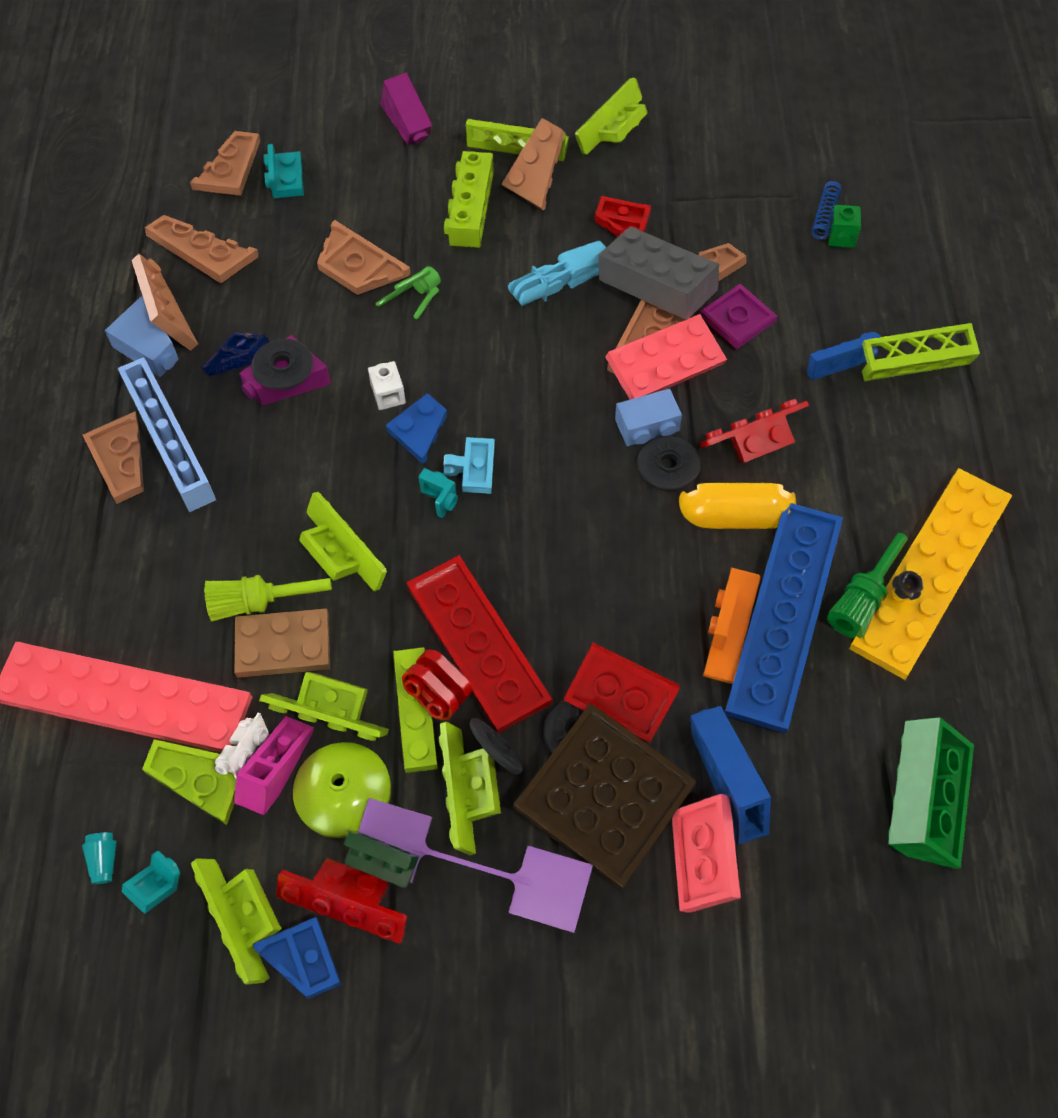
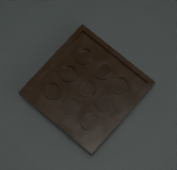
(605, 795)

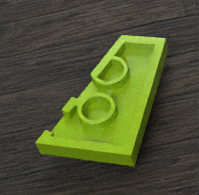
(192, 776)

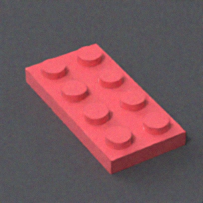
(666, 358)

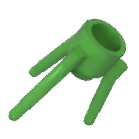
(423, 282)

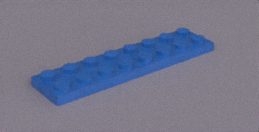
(784, 619)

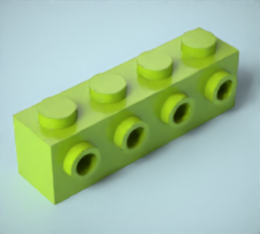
(470, 199)

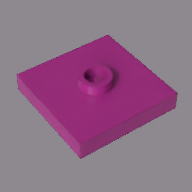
(738, 316)

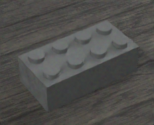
(658, 272)

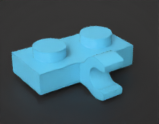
(475, 465)

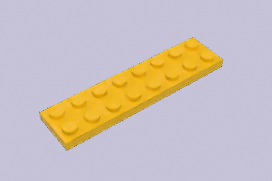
(942, 559)

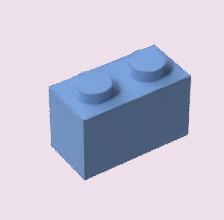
(648, 417)

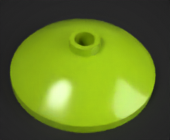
(339, 809)

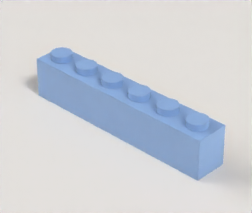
(167, 435)

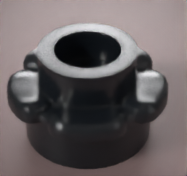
(911, 579)

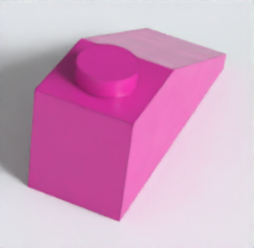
(271, 765)

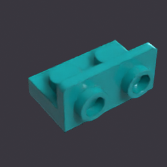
(284, 173)

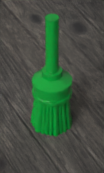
(864, 595)

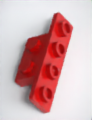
(759, 436)
(346, 897)

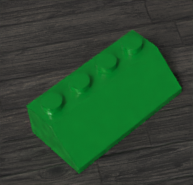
(931, 793)

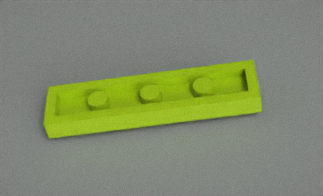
(415, 721)

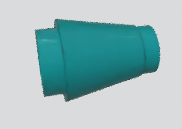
(100, 856)

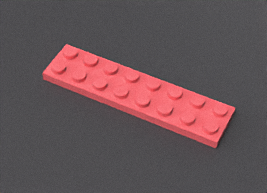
(122, 697)

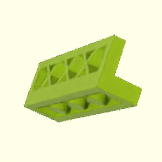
(502, 137)
(919, 362)

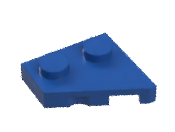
(302, 958)

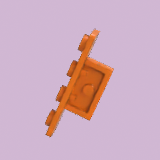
(731, 625)

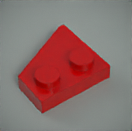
(619, 215)

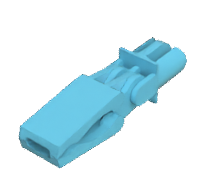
(572, 269)

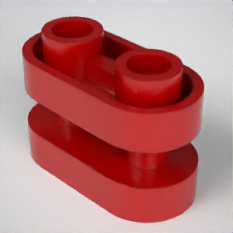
(436, 685)

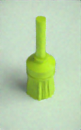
(252, 595)

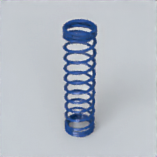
(825, 192)

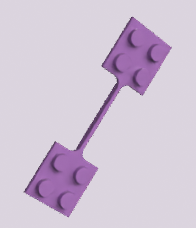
(546, 886)

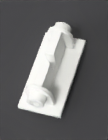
(248, 738)

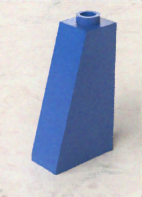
(732, 773)

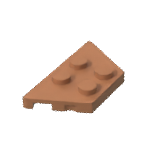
(358, 262)

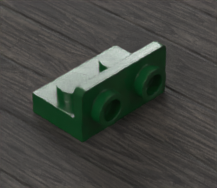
(380, 858)

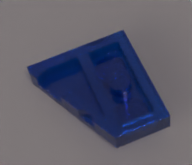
(235, 352)

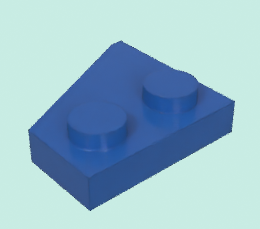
(418, 426)

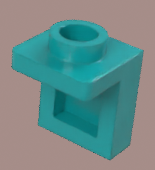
(439, 487)
(152, 883)

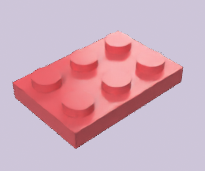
(705, 854)

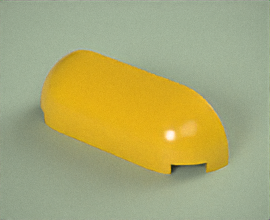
(736, 505)

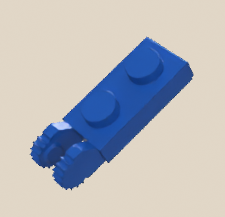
(839, 357)

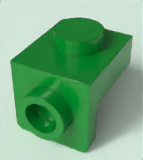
(845, 226)

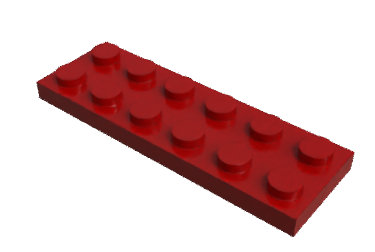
(479, 644)

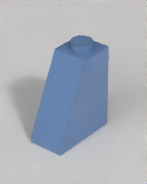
(139, 338)

